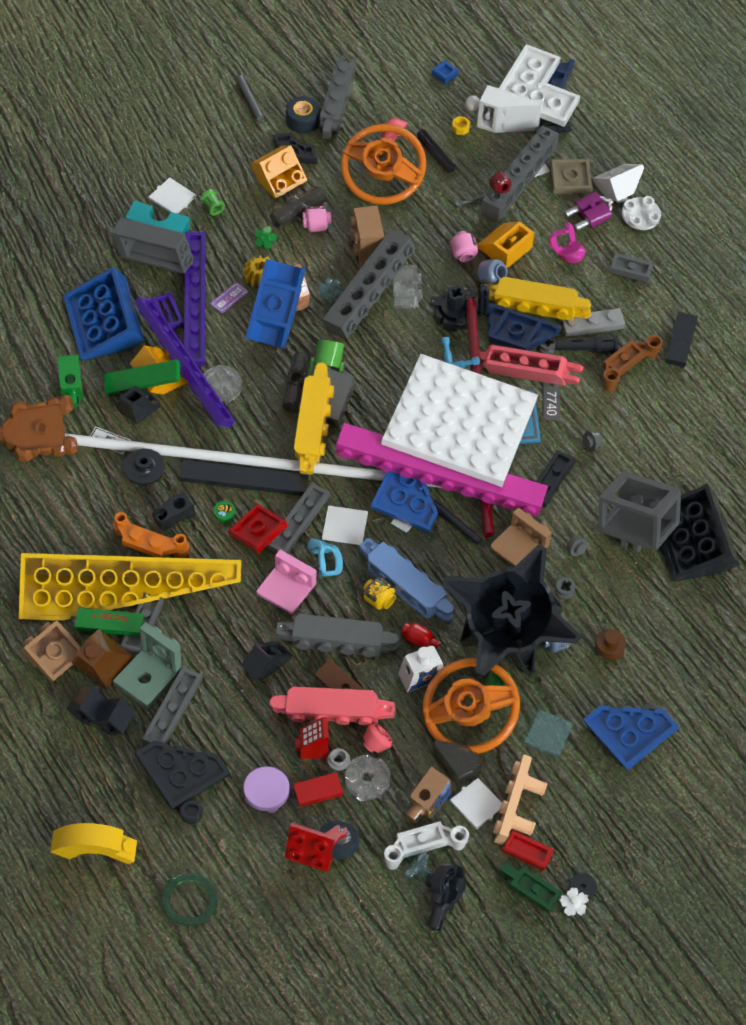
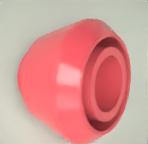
(377, 738)

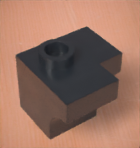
(137, 404)

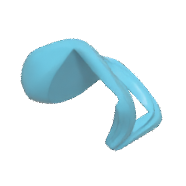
(320, 547)

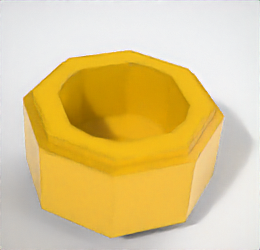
(460, 125)

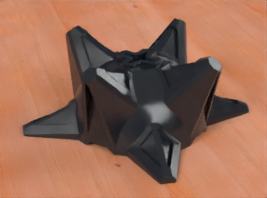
(511, 613)

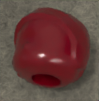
(500, 183)

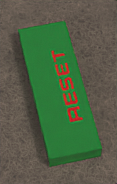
(108, 621)

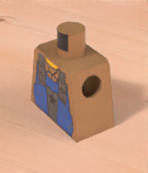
(429, 795)

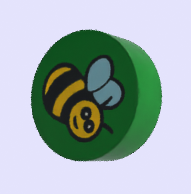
(224, 511)

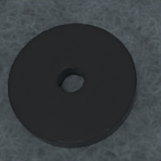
(586, 880)

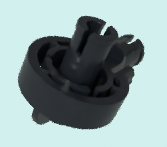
(445, 891)

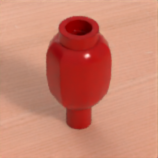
(419, 635)

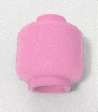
(316, 218)
(464, 246)

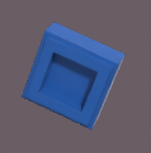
(445, 72)

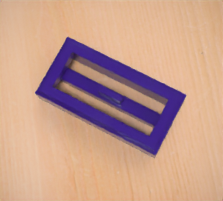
(161, 298)

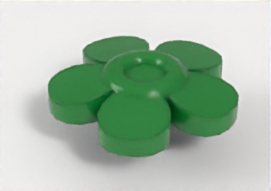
(265, 237)

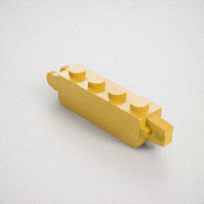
(539, 299)
(312, 419)

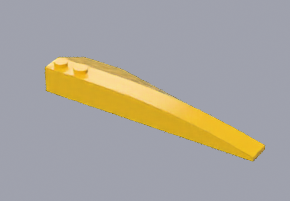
(60, 583)

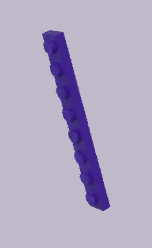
(195, 298)
(188, 367)

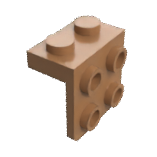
(521, 538)

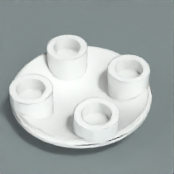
(641, 213)

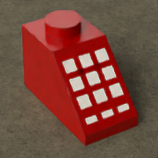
(313, 740)

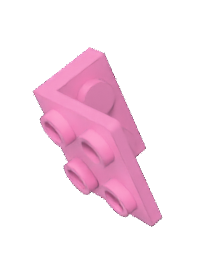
(288, 582)

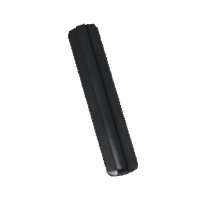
(437, 152)

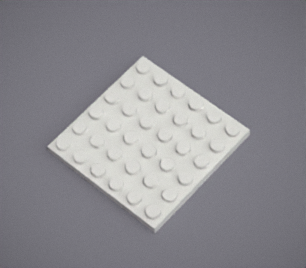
(460, 420)

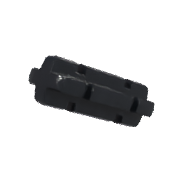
(557, 128)
(483, 299)

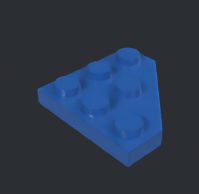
(405, 501)
(630, 731)

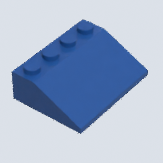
(103, 315)

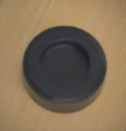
(191, 811)

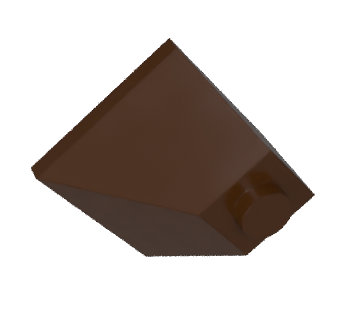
(101, 658)

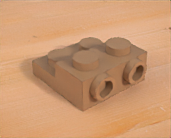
(51, 650)

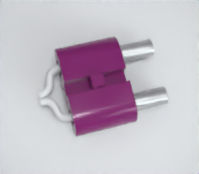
(591, 209)

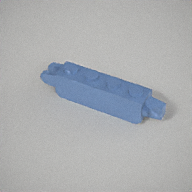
(409, 582)

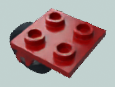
(320, 847)

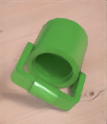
(328, 353)

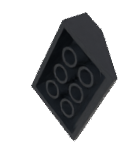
(701, 540)

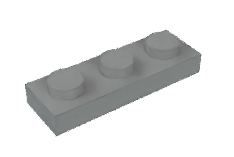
(598, 322)

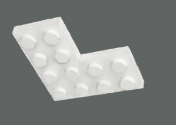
(530, 79)

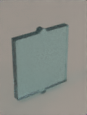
(549, 733)

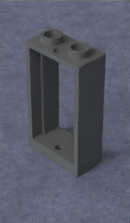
(129, 232)

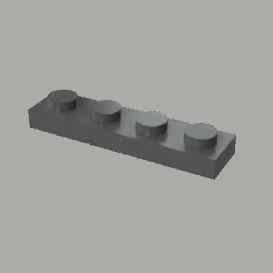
(300, 518)
(173, 706)

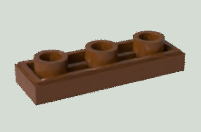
(334, 677)

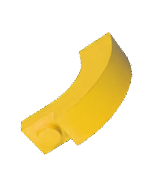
(93, 838)

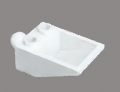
(505, 111)

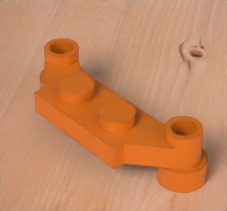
(149, 541)

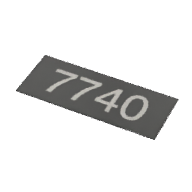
(551, 403)

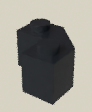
(92, 707)

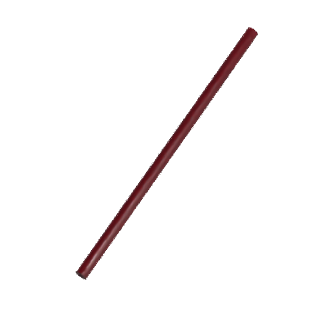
(486, 508)

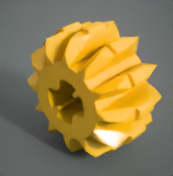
(254, 269)

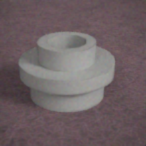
(338, 754)

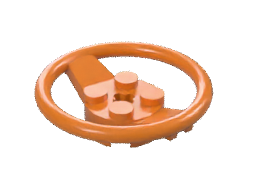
(394, 166)
(484, 700)

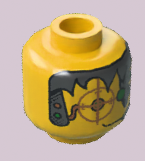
(379, 593)

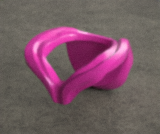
(574, 251)

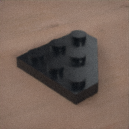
(180, 771)

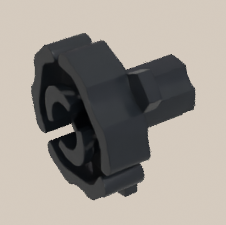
(453, 307)

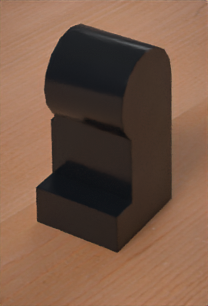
(173, 511)

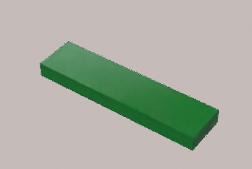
(142, 377)

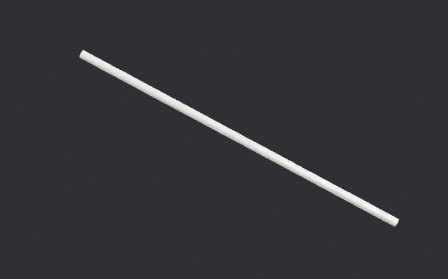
(227, 457)

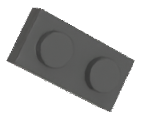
(631, 267)

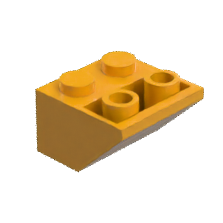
(279, 171)
(508, 242)
(153, 355)

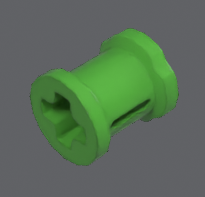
(212, 201)

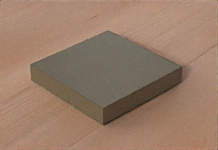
(571, 176)

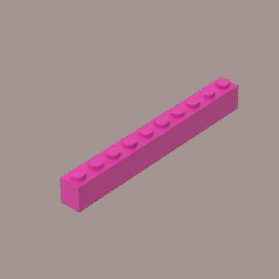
(366, 448)

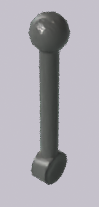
(458, 203)

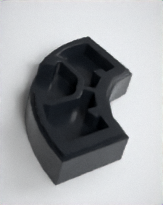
(305, 153)

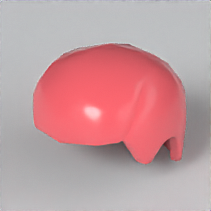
(395, 121)

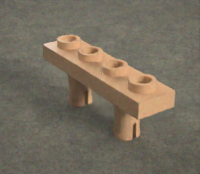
(508, 808)

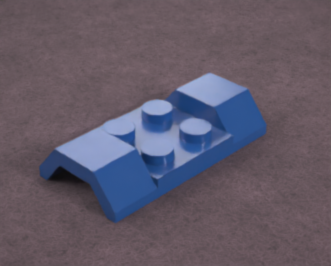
(275, 303)

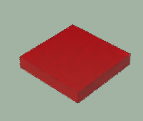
(258, 528)

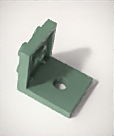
(158, 660)

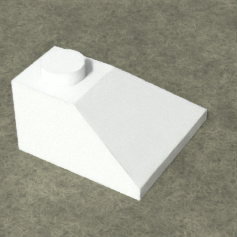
(619, 181)

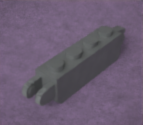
(337, 96)
(338, 635)

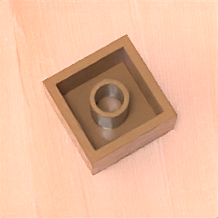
(366, 231)

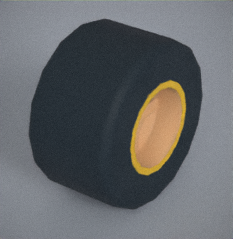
(302, 114)

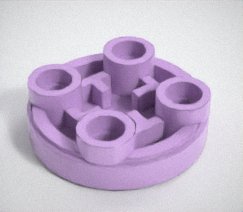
(266, 789)

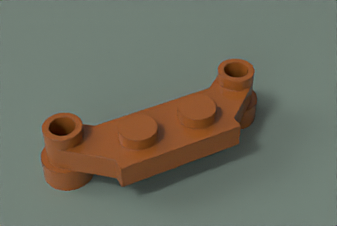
(627, 357)

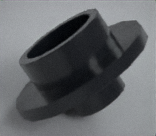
(144, 466)

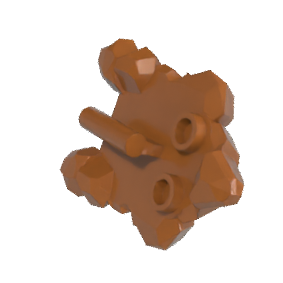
(38, 429)

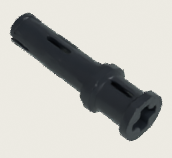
(599, 344)

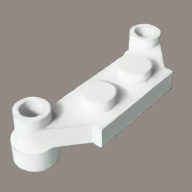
(423, 840)

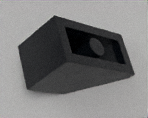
(265, 659)

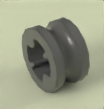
(552, 346)
(565, 582)

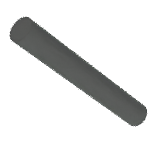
(250, 98)

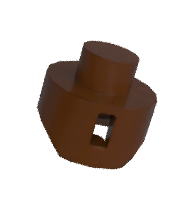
(610, 644)

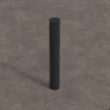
(457, 523)

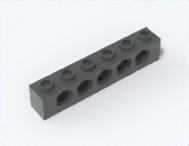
(521, 173)
(369, 284)

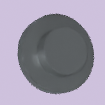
(591, 440)
(577, 545)

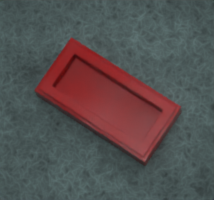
(318, 789)
(528, 850)

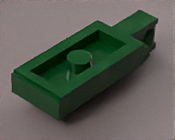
(530, 886)

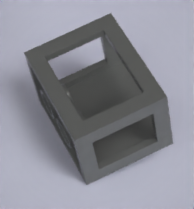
(642, 513)

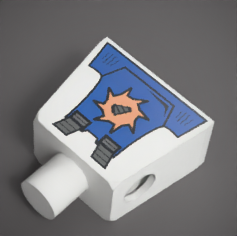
(420, 668)

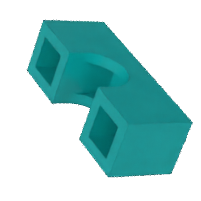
(144, 213)

